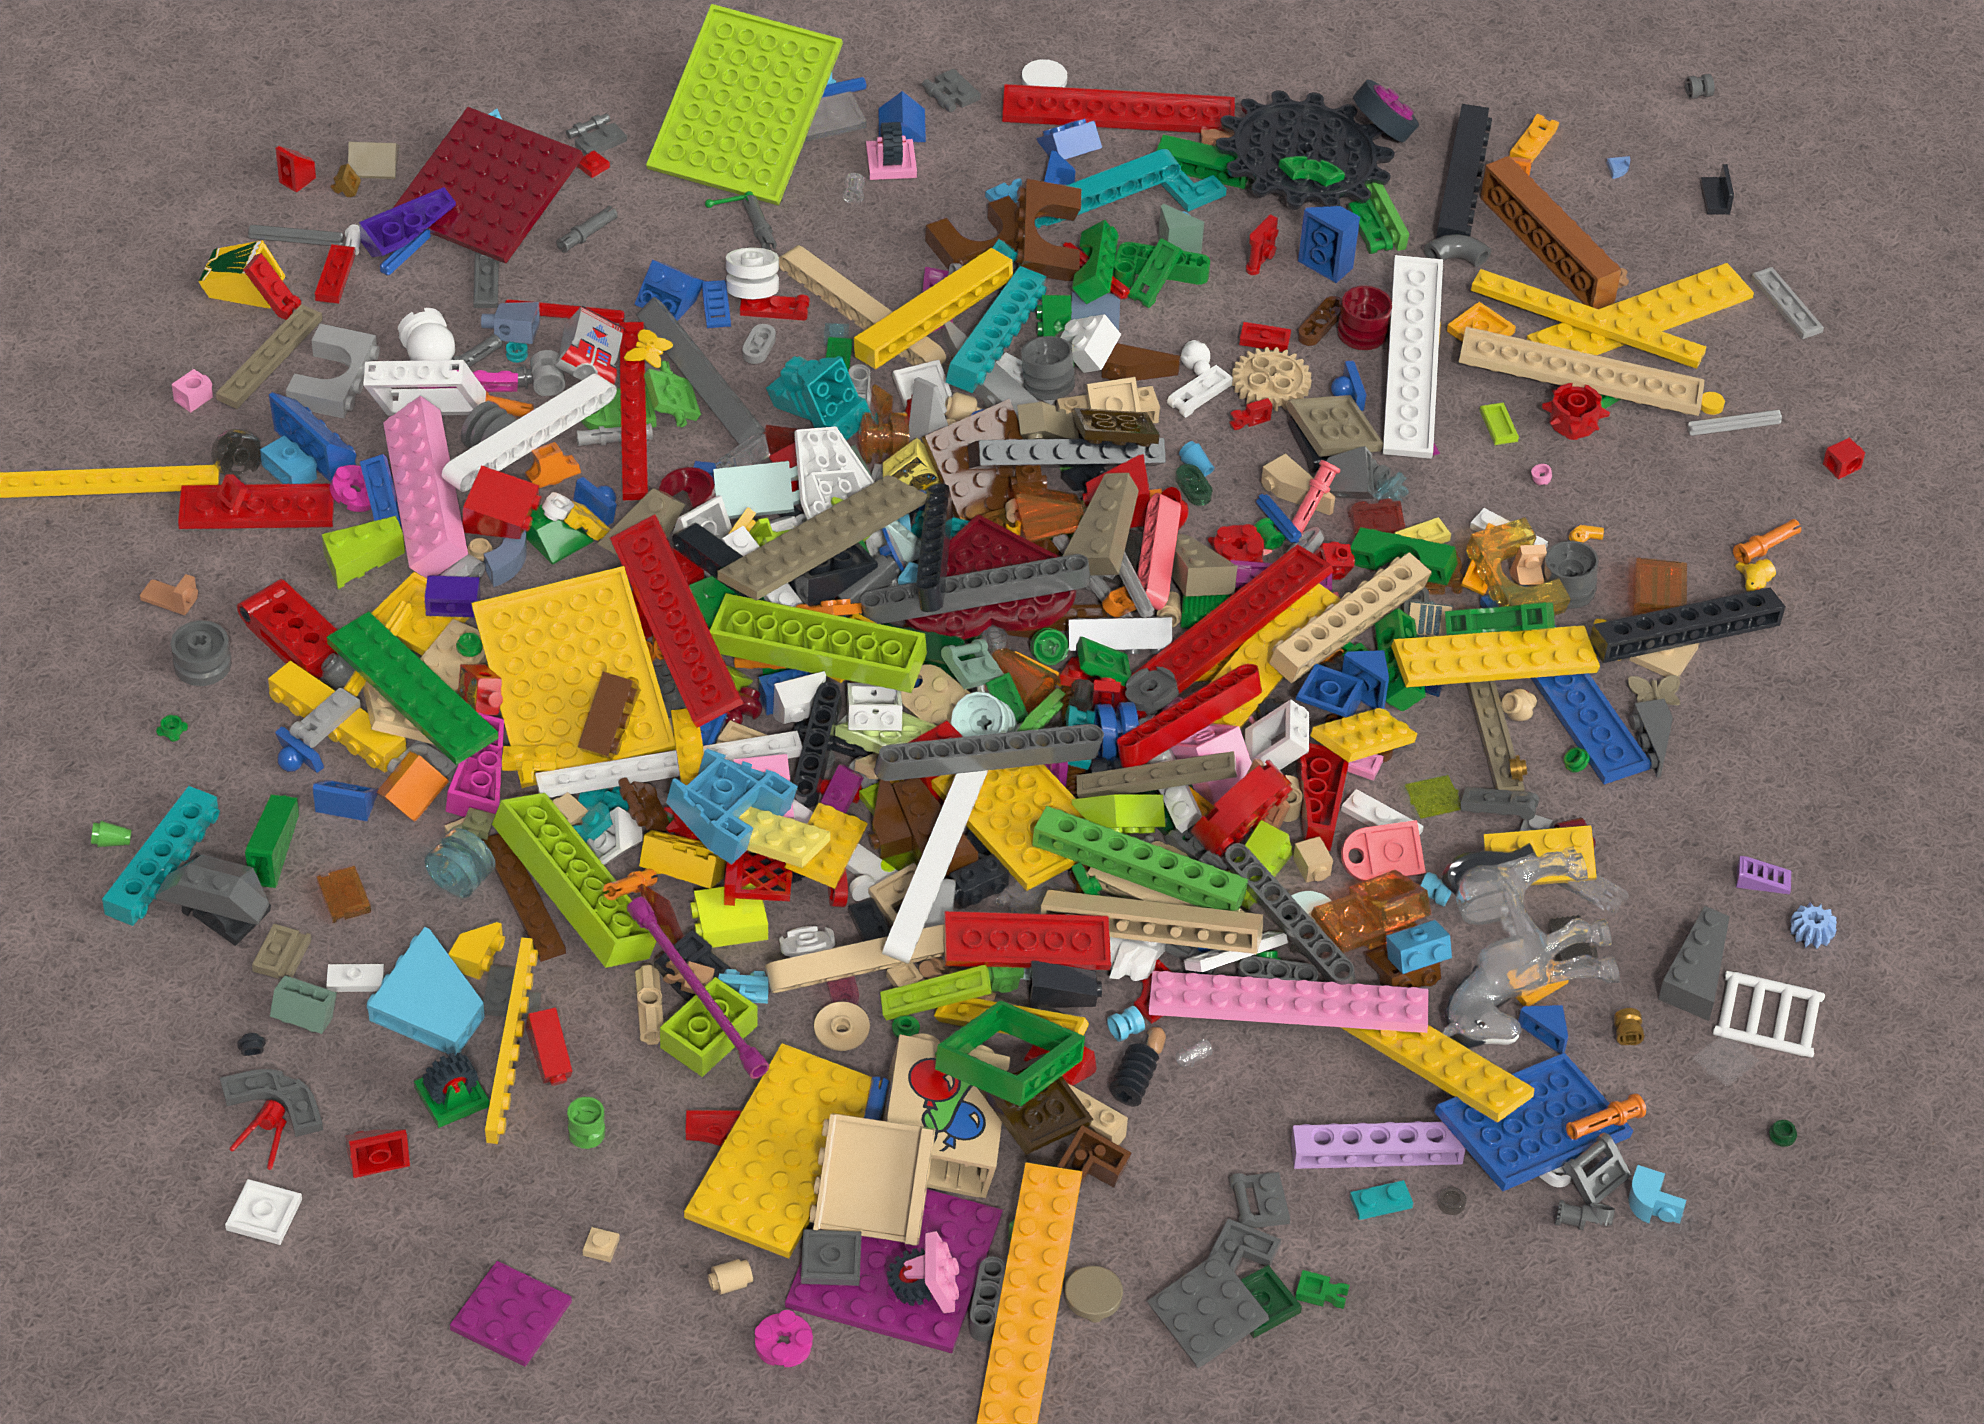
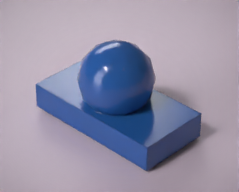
(1350, 384)
(597, 499)
(296, 753)

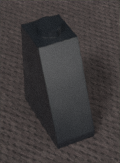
(1062, 986)

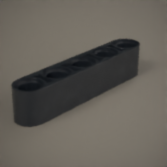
(705, 550)
(816, 733)

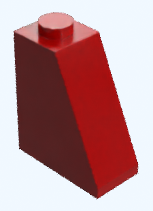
(548, 1046)

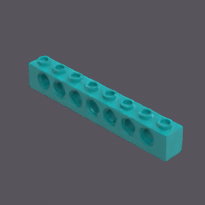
(996, 330)

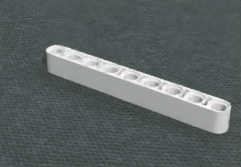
(530, 431)

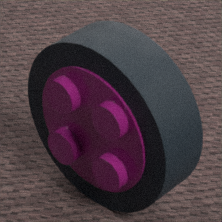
(1386, 110)

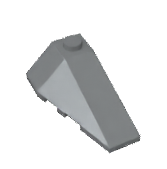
(926, 410)

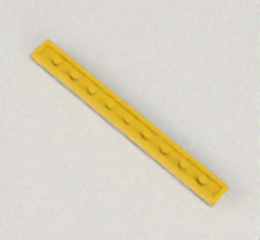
(1588, 318)
(105, 480)

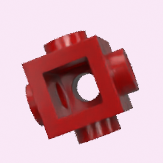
(1338, 556)

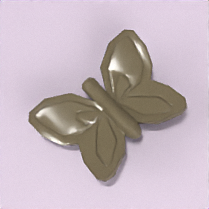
(1647, 692)

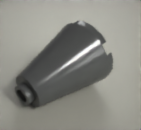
(877, 579)

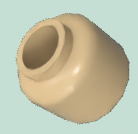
(960, 406)

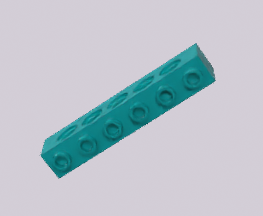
(161, 855)

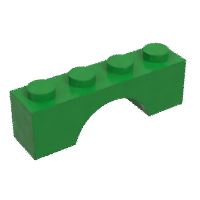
(1096, 275)
(1054, 314)
(1376, 548)
(1499, 619)

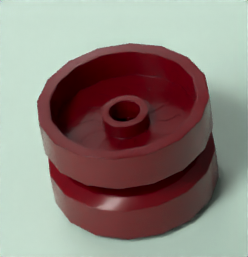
(692, 480)

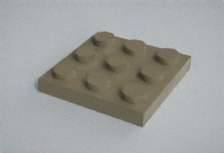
(1334, 424)

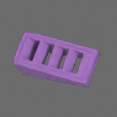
(1754, 882)

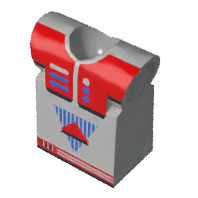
(590, 346)

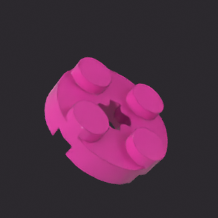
(341, 488)
(784, 1324)

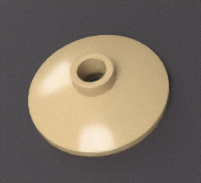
(841, 1016)

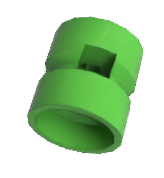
(586, 1122)

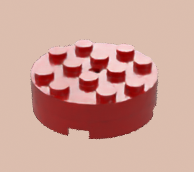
(1242, 808)

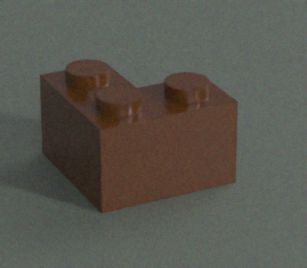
(1096, 1157)

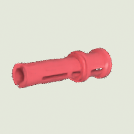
(1318, 487)

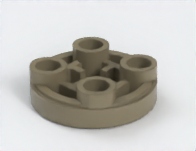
(1093, 1293)

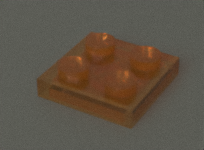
(1349, 922)

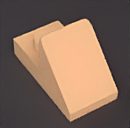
(1527, 565)

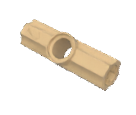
(649, 1004)

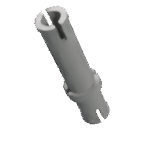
(604, 435)

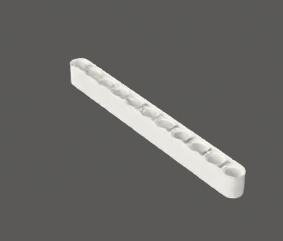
(933, 866)

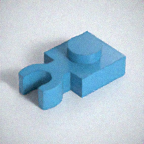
(1004, 190)

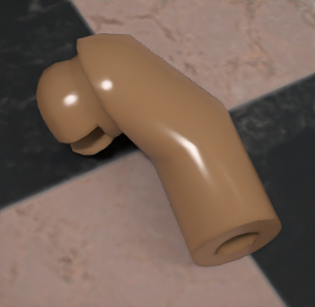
(1156, 1039)

